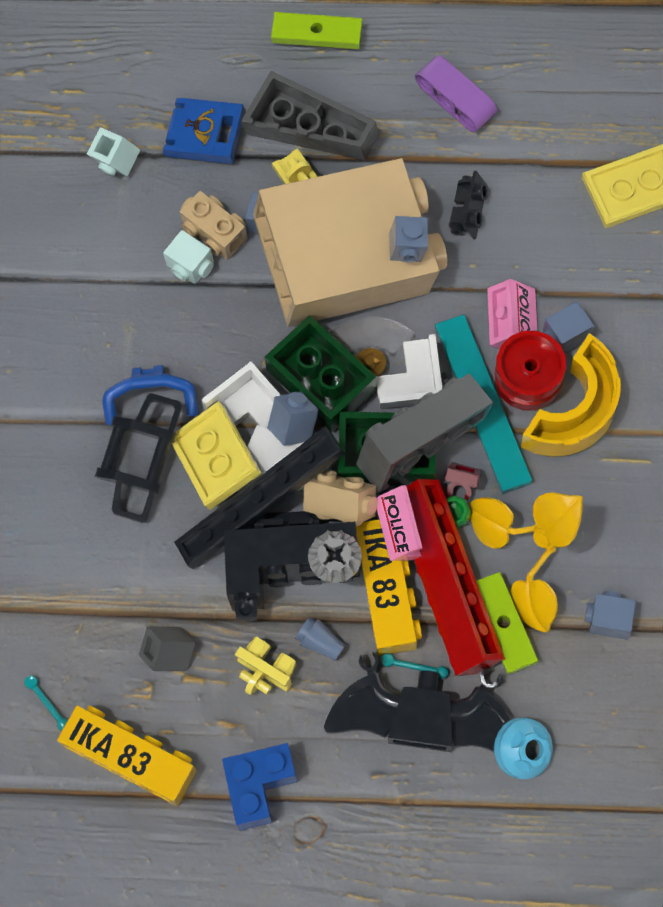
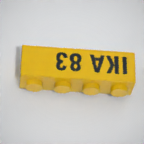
(387, 593)
(128, 755)

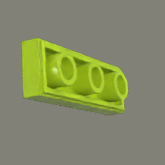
(301, 29)
(513, 639)

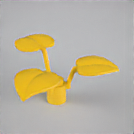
(556, 525)

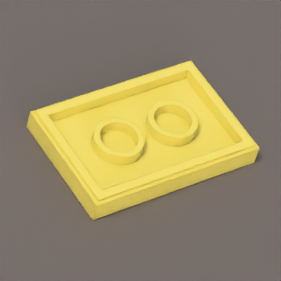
(627, 186)
(215, 455)

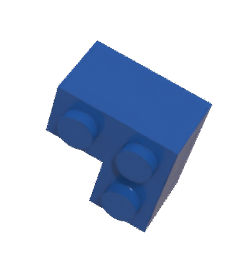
(250, 776)

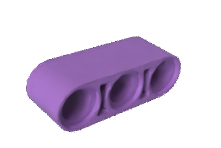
(456, 93)

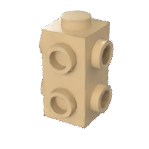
(208, 220)
(340, 498)

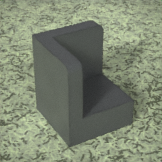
(166, 648)

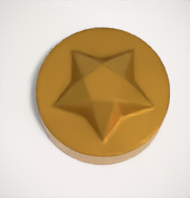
(373, 360)

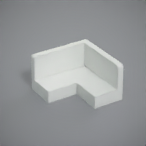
(420, 377)
(245, 395)

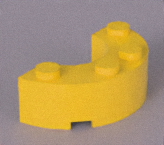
(583, 426)

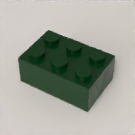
(321, 369)
(352, 437)

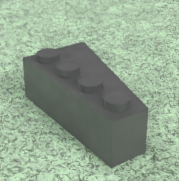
(307, 119)
(422, 430)

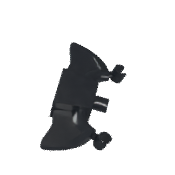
(418, 715)

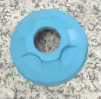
(511, 746)

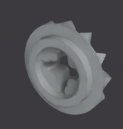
(335, 571)

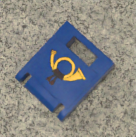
(197, 128)

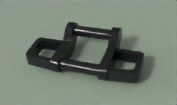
(150, 484)

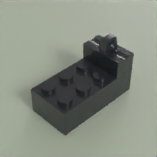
(272, 558)

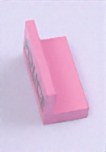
(510, 310)
(399, 525)

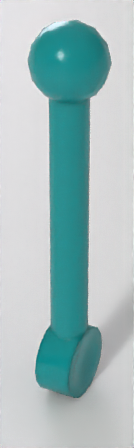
(388, 661)
(32, 684)

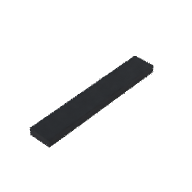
(260, 496)

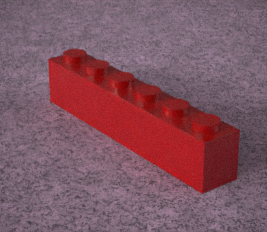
(451, 583)

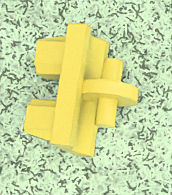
(293, 168)
(253, 657)

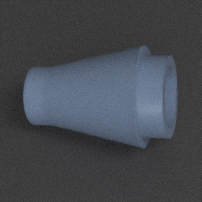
(319, 638)

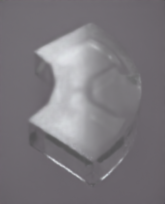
(373, 333)

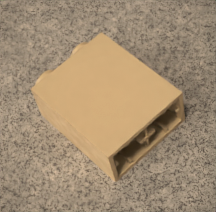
(333, 243)

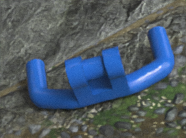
(148, 379)

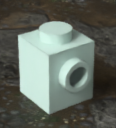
(113, 152)
(188, 258)

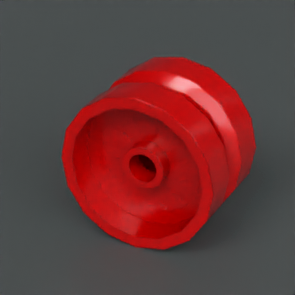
(530, 370)

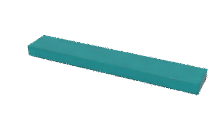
(494, 430)

